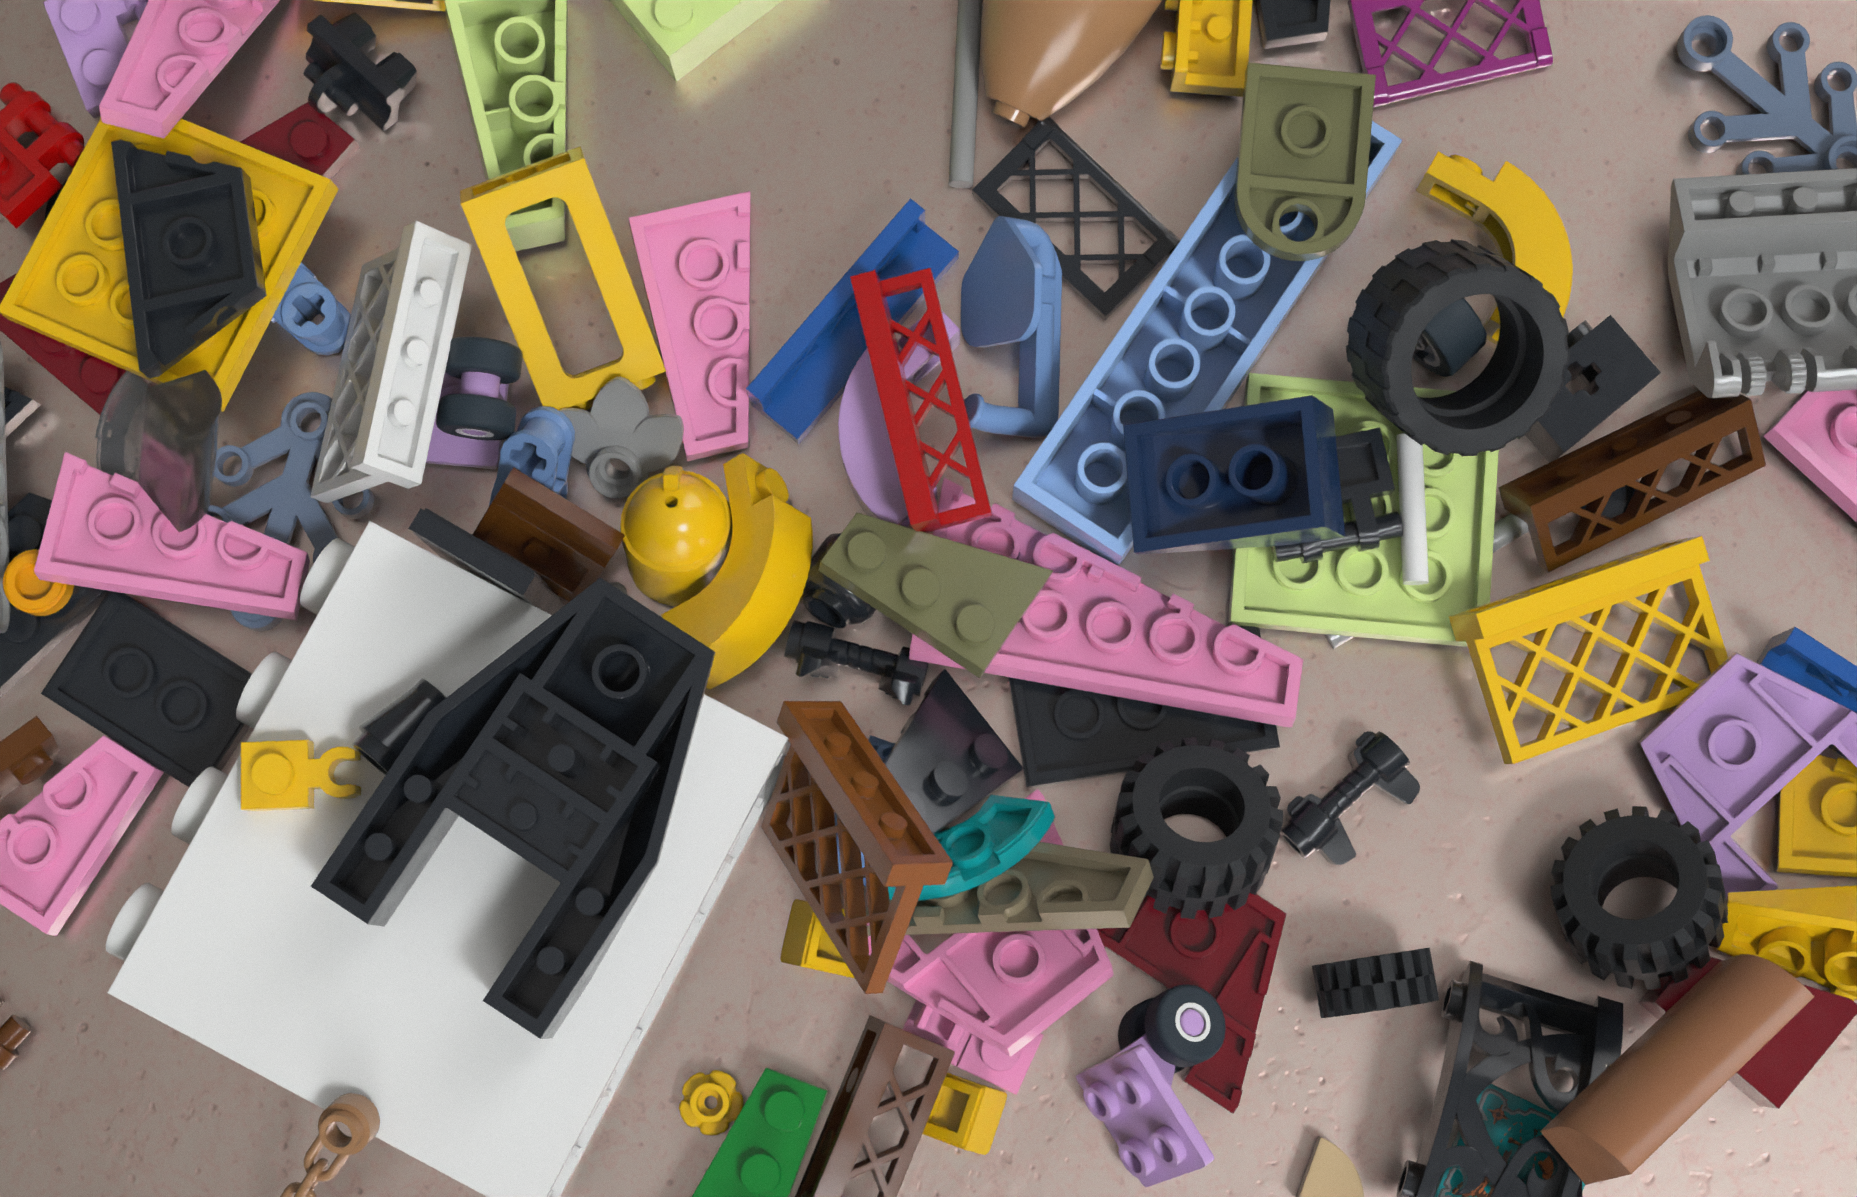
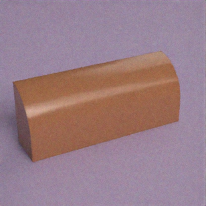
(1675, 1067)

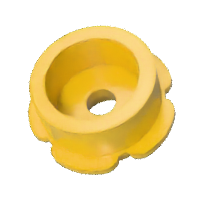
(693, 1106)

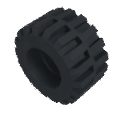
(1209, 785)
(1628, 850)

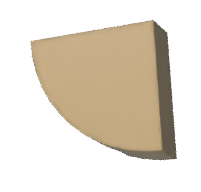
(1330, 1173)

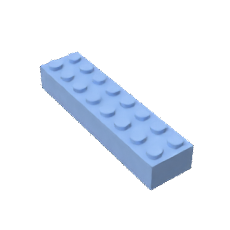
(1171, 358)

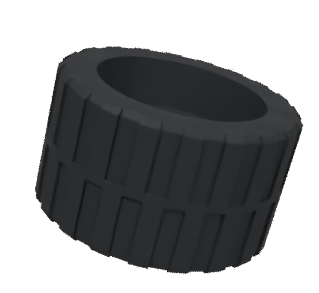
(1515, 383)

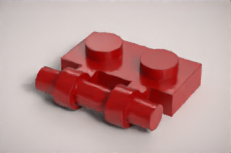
(25, 172)

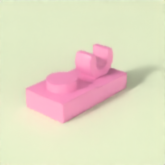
(970, 1051)

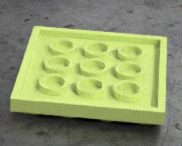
(1365, 589)

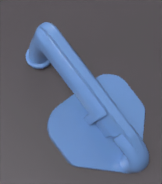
(1016, 297)

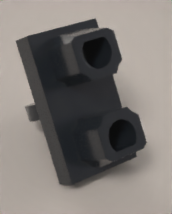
(349, 78)

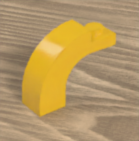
(1513, 215)
(760, 577)

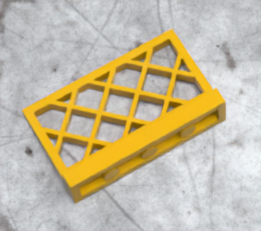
(1564, 602)

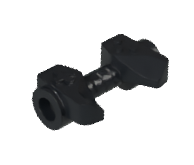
(821, 653)
(1315, 822)

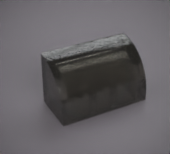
(181, 446)

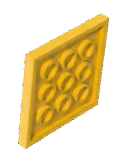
(77, 270)

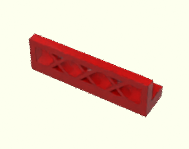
(897, 404)

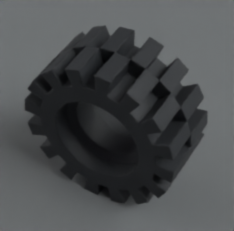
(1375, 983)

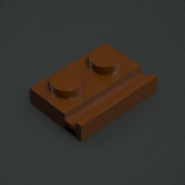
(548, 535)

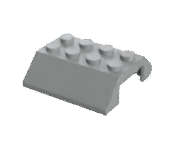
(1766, 280)

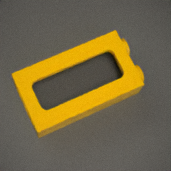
(569, 179)

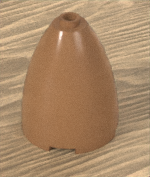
(1052, 50)

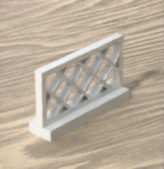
(393, 365)

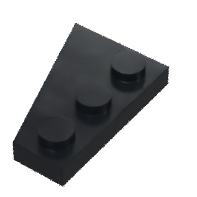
(949, 755)

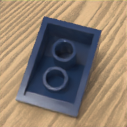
(1235, 478)

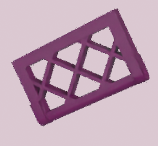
(1430, 80)

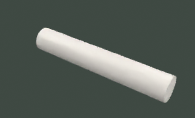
(1412, 511)

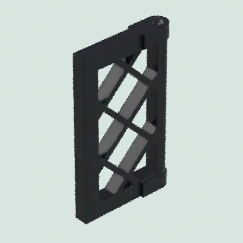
(1083, 168)

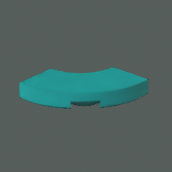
(989, 843)

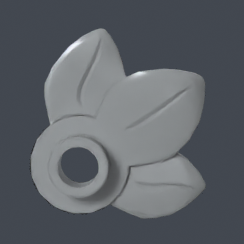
(625, 431)

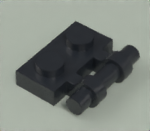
(1363, 476)

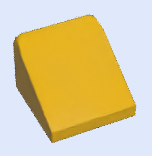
(808, 943)
(966, 1114)

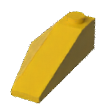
(1800, 931)

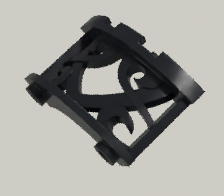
(1585, 1051)

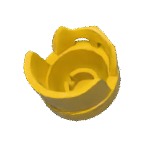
(680, 547)

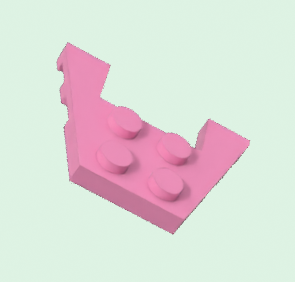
(1005, 982)

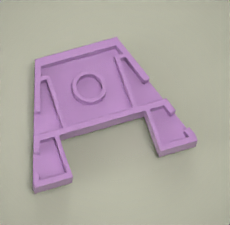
(1736, 749)

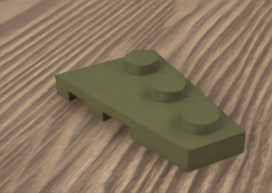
(935, 587)

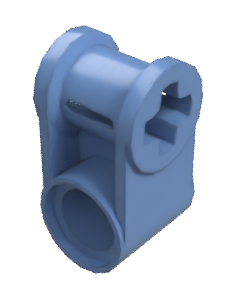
(304, 301)
(539, 450)

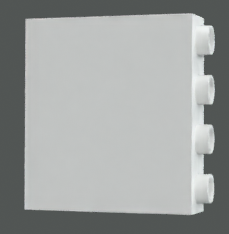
(398, 1011)

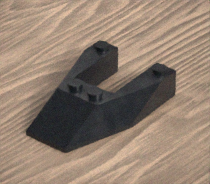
(564, 759)

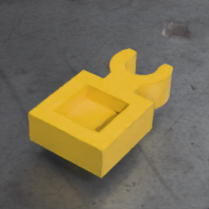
(285, 774)

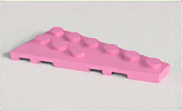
(1118, 637)

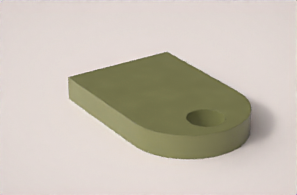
(1303, 153)

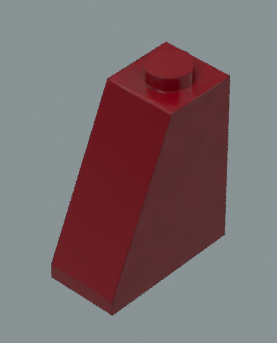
(1786, 1057)

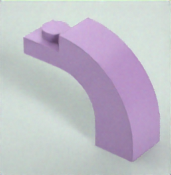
(865, 437)

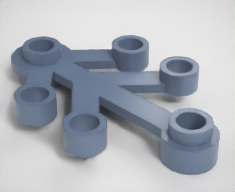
(1784, 112)
(288, 494)

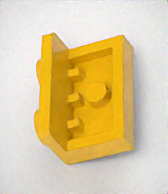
(1208, 46)

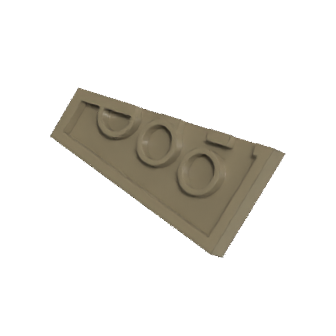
(1043, 891)

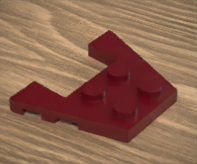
(1224, 956)

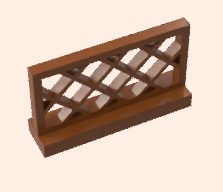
(871, 819)

